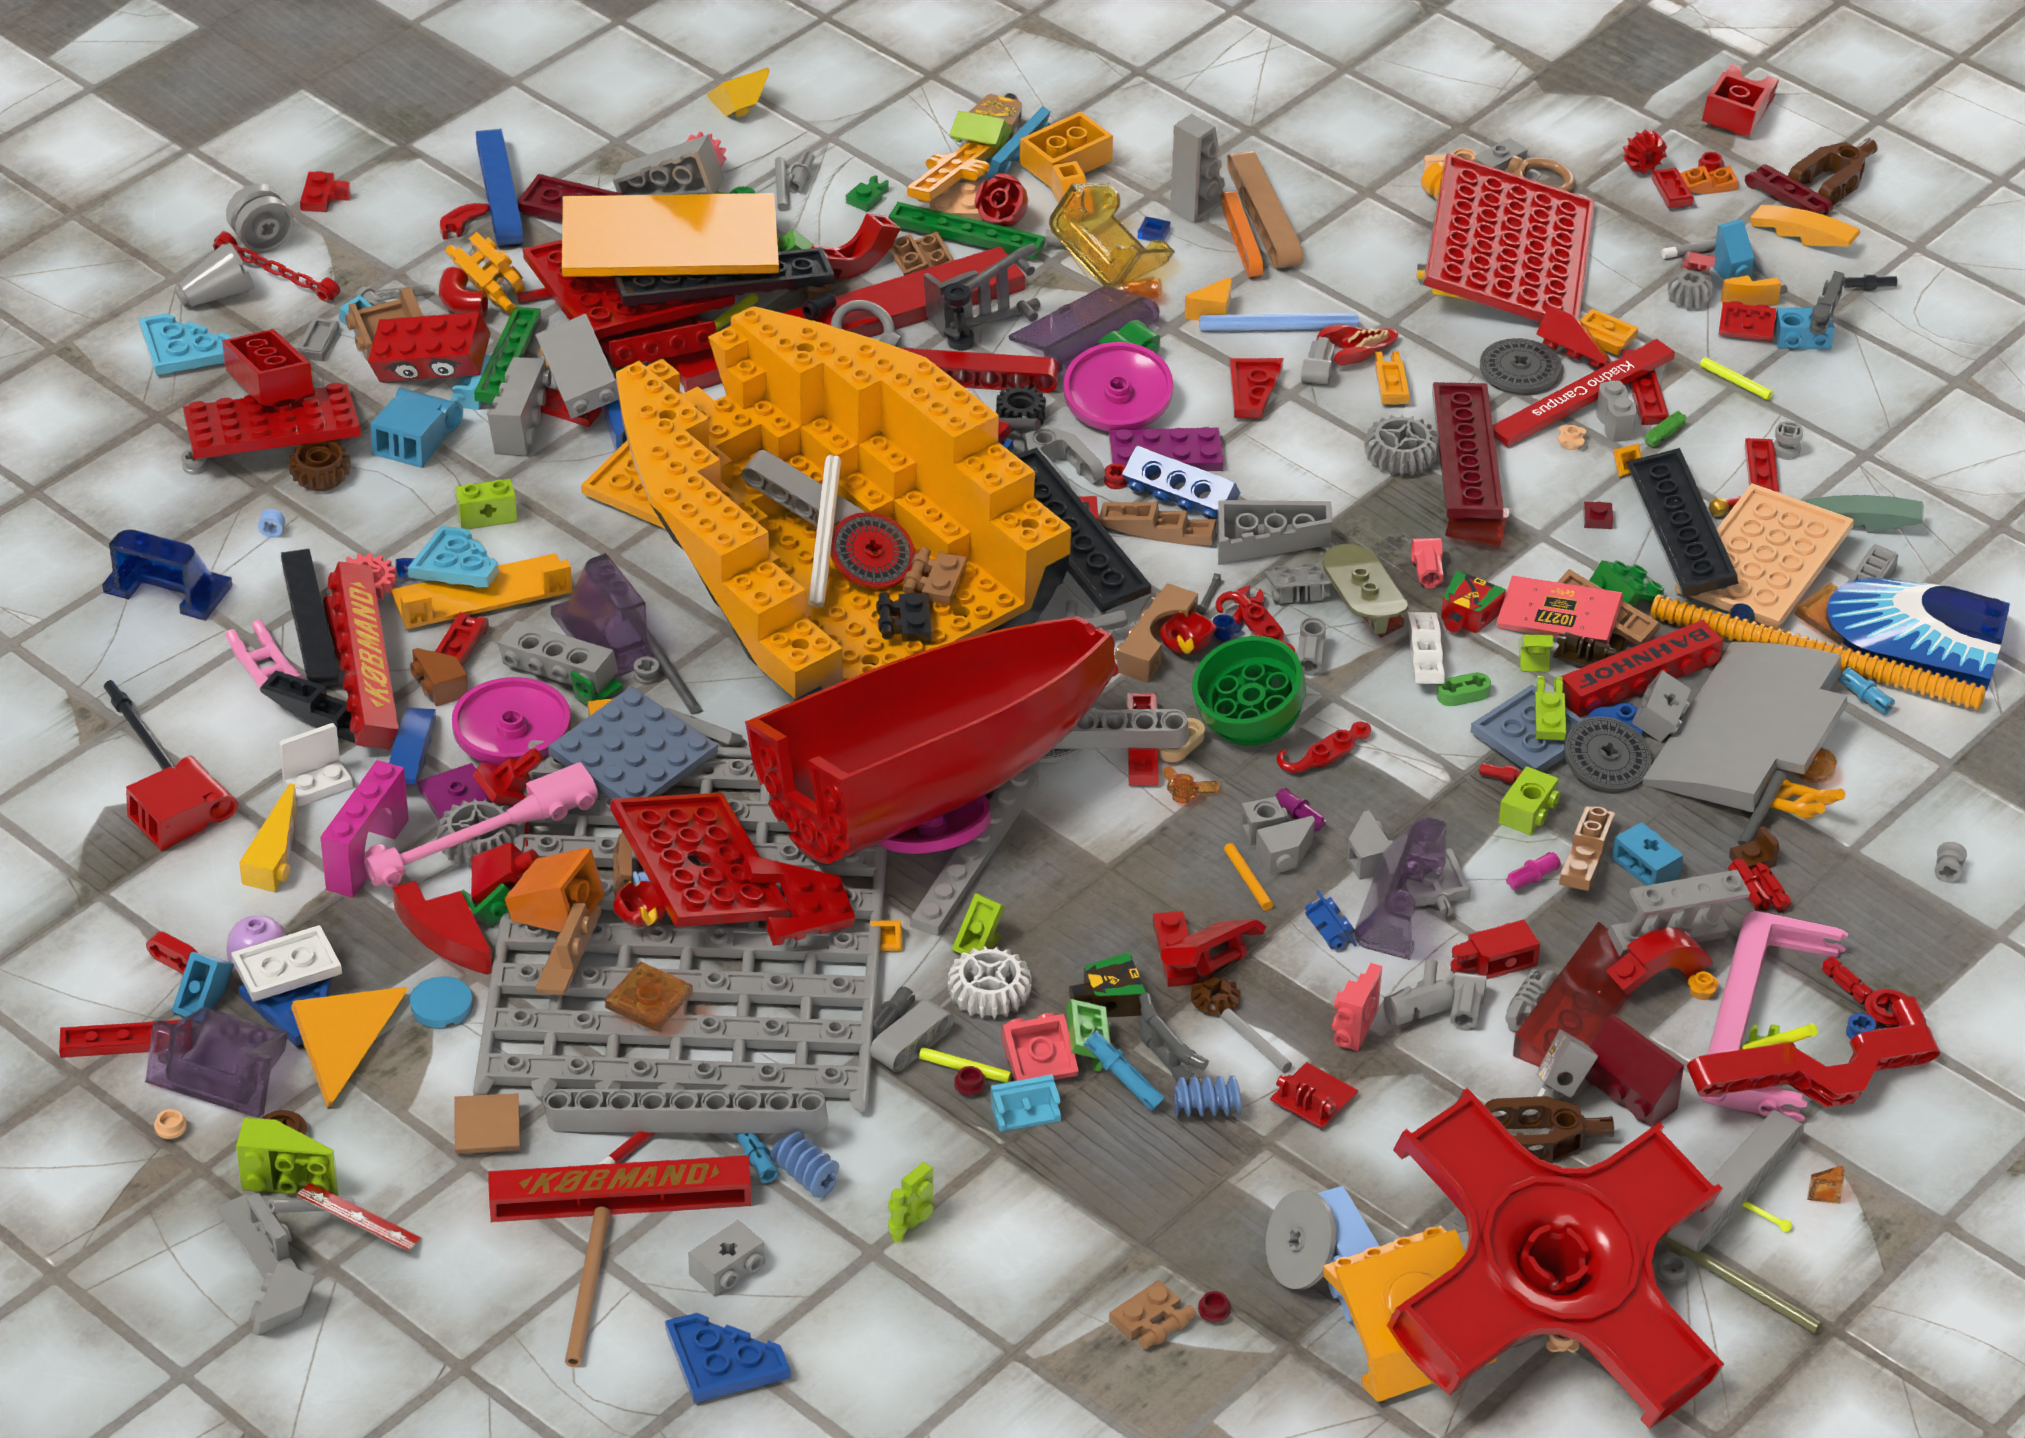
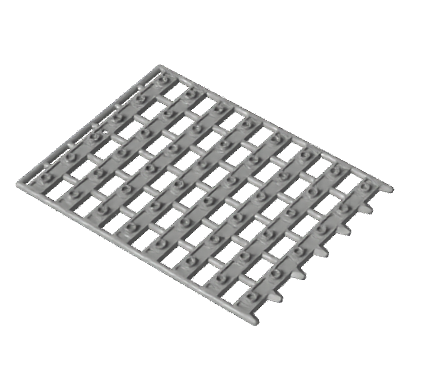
(545, 1072)

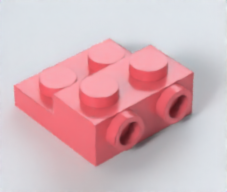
(1357, 1008)
(1039, 1047)

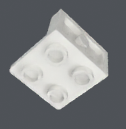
(314, 764)

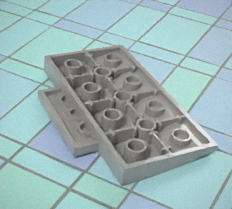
(1753, 716)

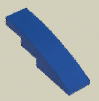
(413, 741)

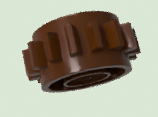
(319, 465)

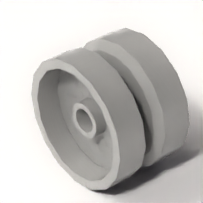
(259, 217)

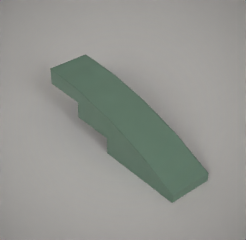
(1875, 512)

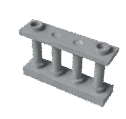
(1677, 895)

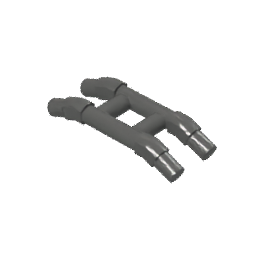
(1155, 1032)

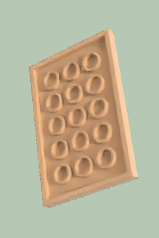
(1776, 552)

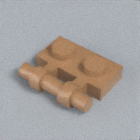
(943, 576)
(1146, 1309)

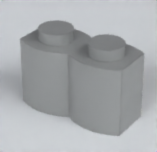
(1616, 411)

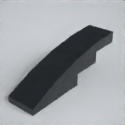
(309, 702)

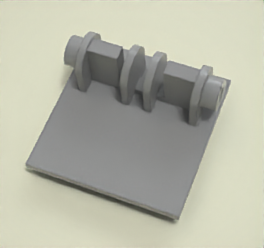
(1289, 580)

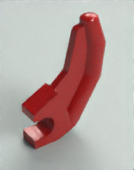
(457, 218)

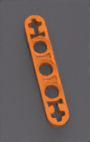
(1242, 234)

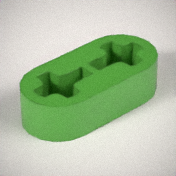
(1464, 689)

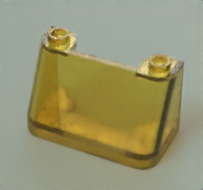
(1099, 240)

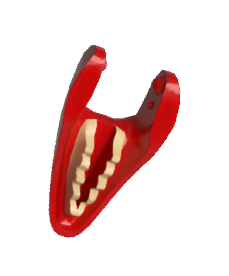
(1357, 342)

